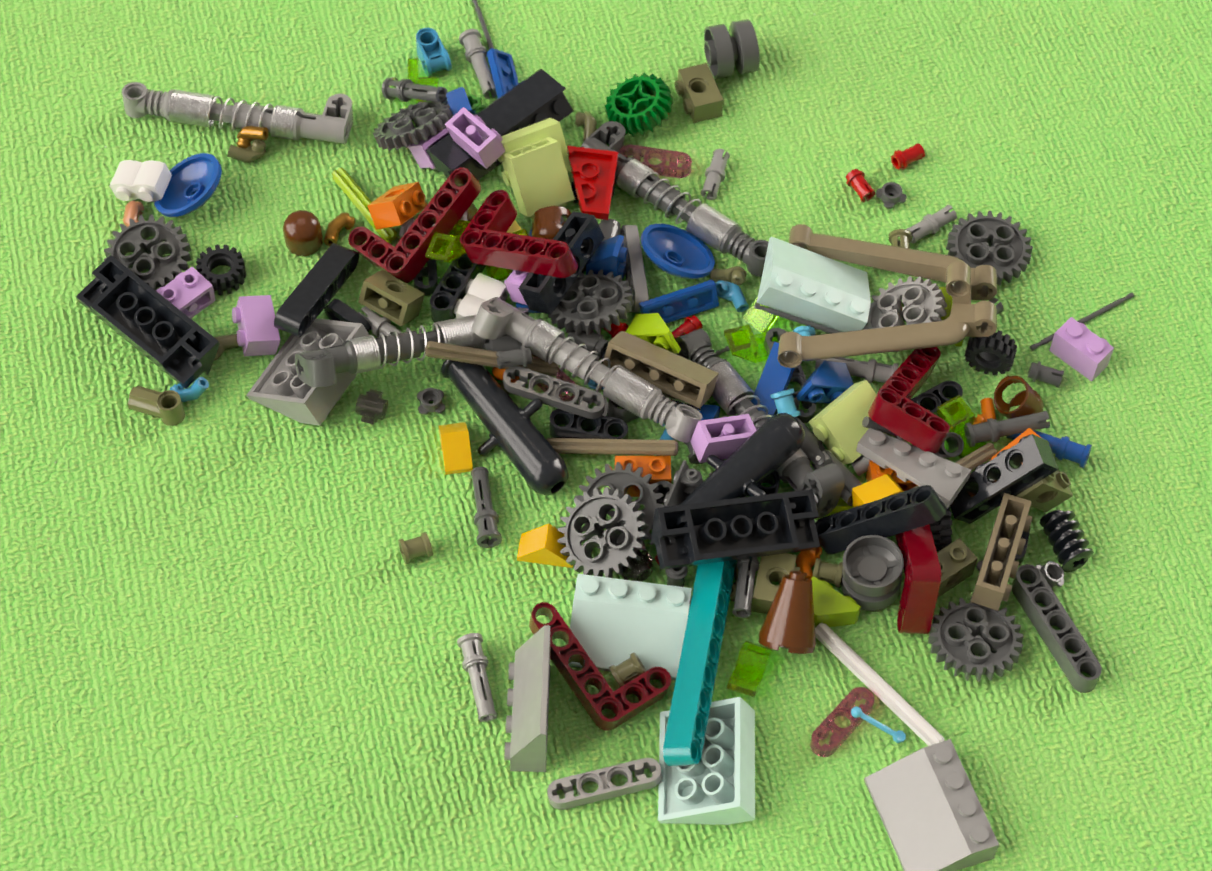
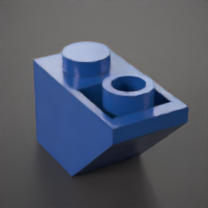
(609, 257)
(826, 383)

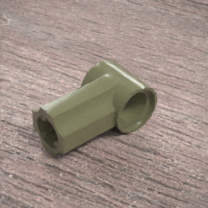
(163, 404)

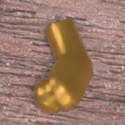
(250, 133)
(336, 225)

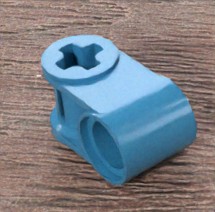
(431, 52)

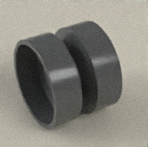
(731, 48)
(872, 572)

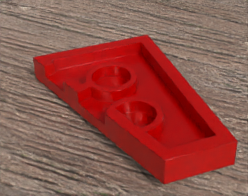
(593, 178)

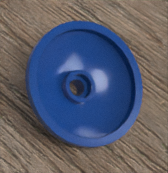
(190, 186)
(677, 251)

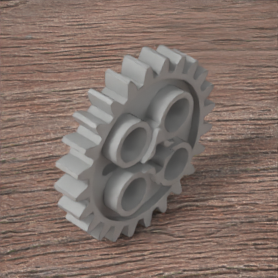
(921, 302)

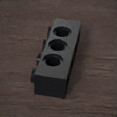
(583, 237)
(984, 488)

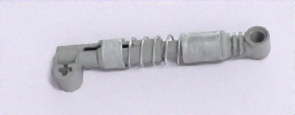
(203, 111)
(621, 386)

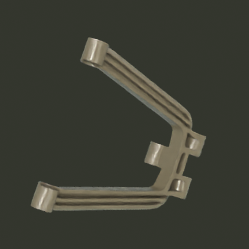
(961, 283)

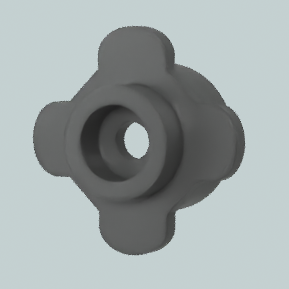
(891, 194)
(427, 395)
(1052, 573)

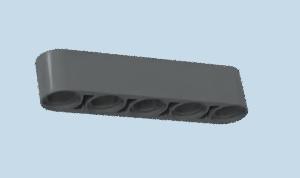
(1056, 640)

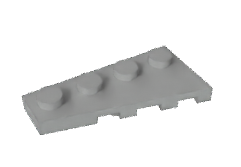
(915, 464)

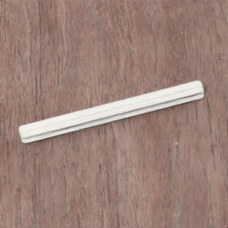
(877, 685)

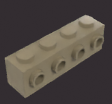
(662, 368)
(1001, 551)

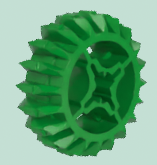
(635, 99)

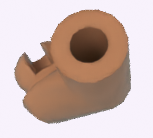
(132, 210)

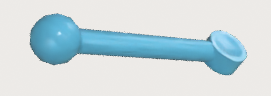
(898, 736)

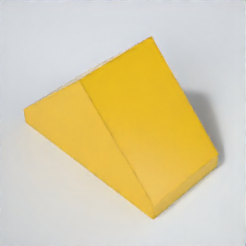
(455, 448)
(875, 490)
(542, 547)

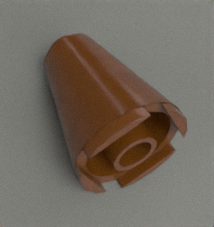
(791, 616)

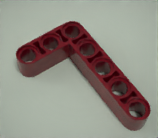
(421, 230)
(490, 244)
(903, 416)
(921, 580)
(591, 675)

